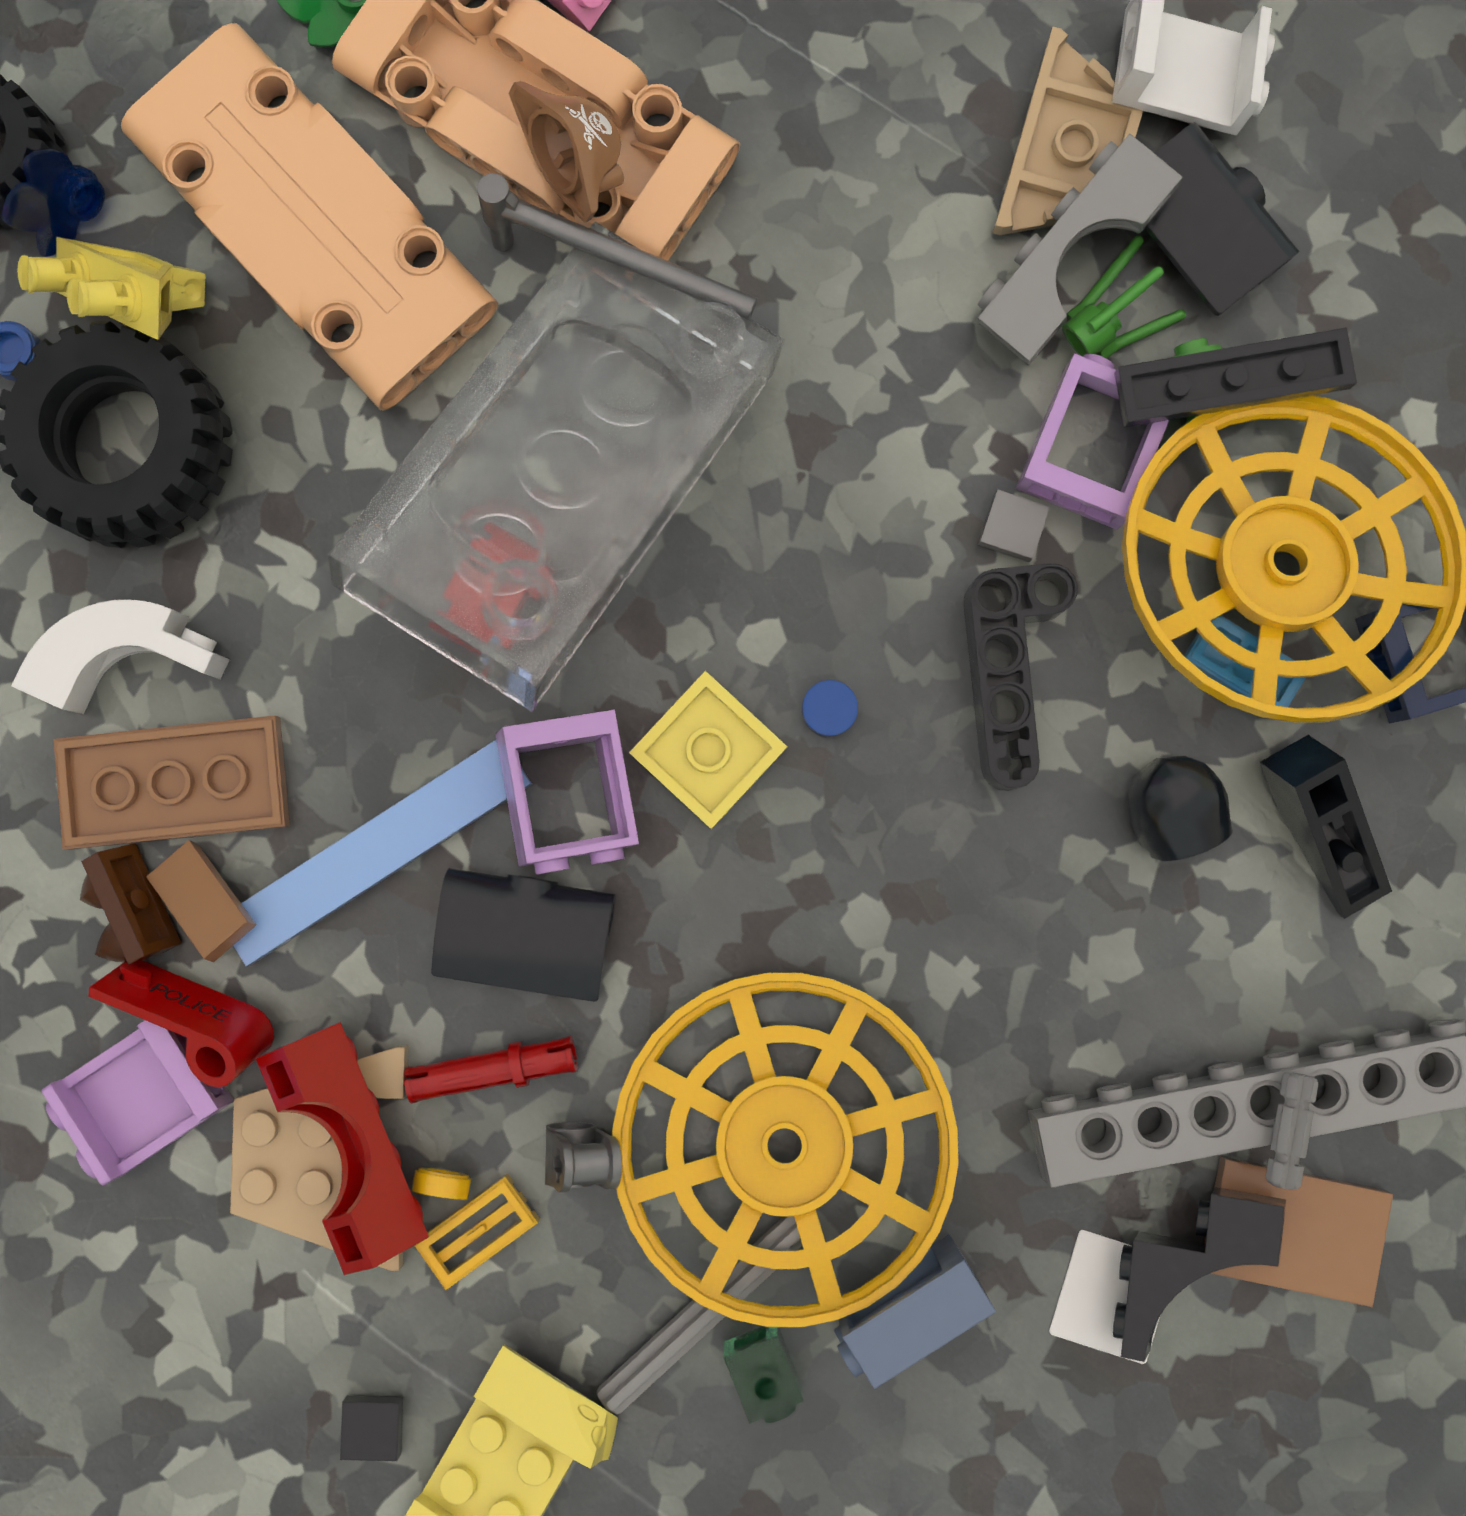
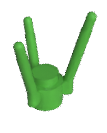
(1094, 328)

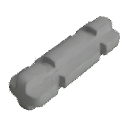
(1292, 1131)

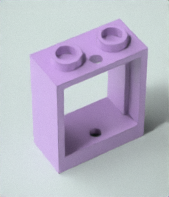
(1068, 488)
(560, 732)

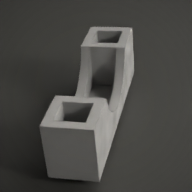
(1123, 194)

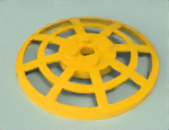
(1318, 543)
(793, 1186)

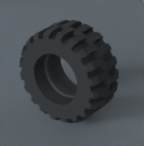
(57, 395)

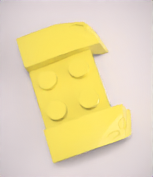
(516, 1444)

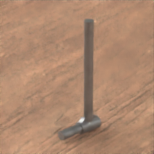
(503, 208)

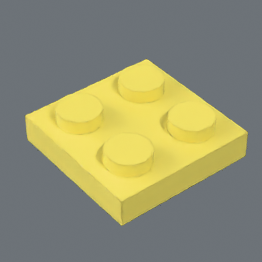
(708, 749)

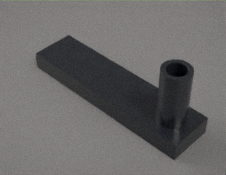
(1235, 377)

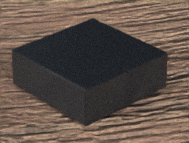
(371, 1428)

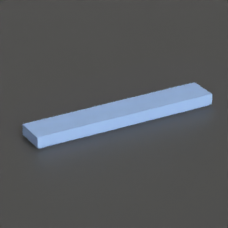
(373, 852)

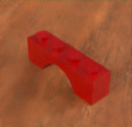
(374, 1208)

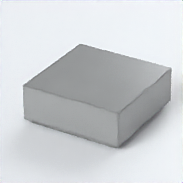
(1013, 526)

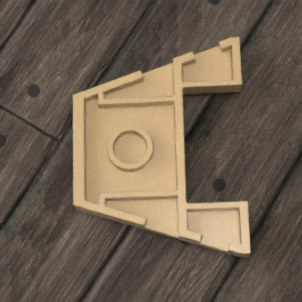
(289, 1164)

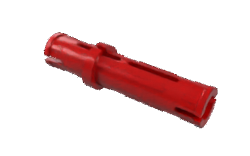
(503, 1067)

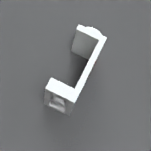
(1192, 67)

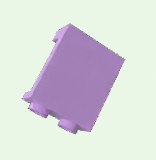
(131, 1102)

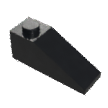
(1328, 822)

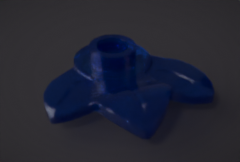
(53, 198)

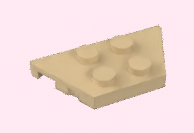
(1061, 136)

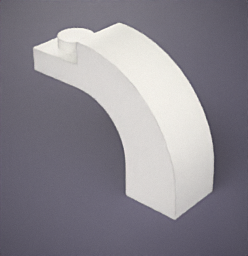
(83, 645)

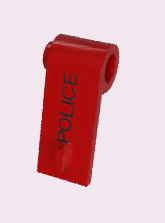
(219, 1030)

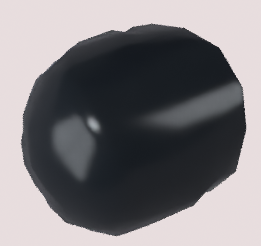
(1178, 808)

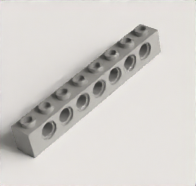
(1235, 1126)

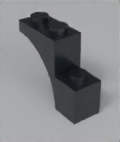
(1238, 1231)

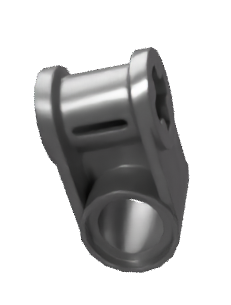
(581, 1157)

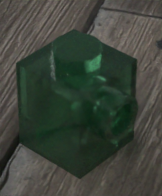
(763, 1374)

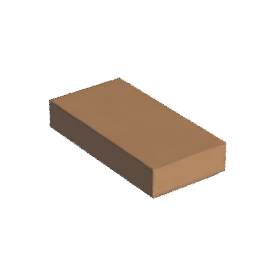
(201, 901)

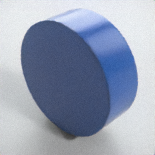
(15, 346)
(829, 708)

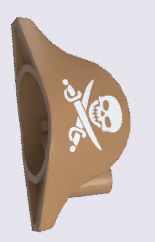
(571, 144)

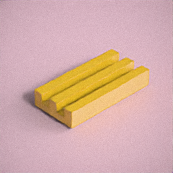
(515, 1202)

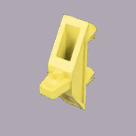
(114, 284)

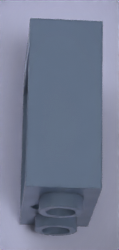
(916, 1317)

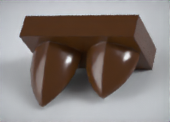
(135, 911)

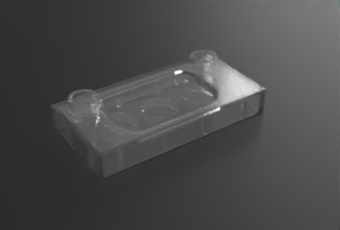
(554, 471)

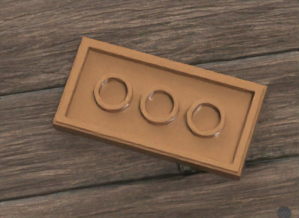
(171, 782)

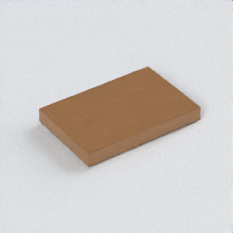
(1329, 1234)

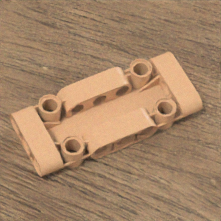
(468, 69)
(308, 215)

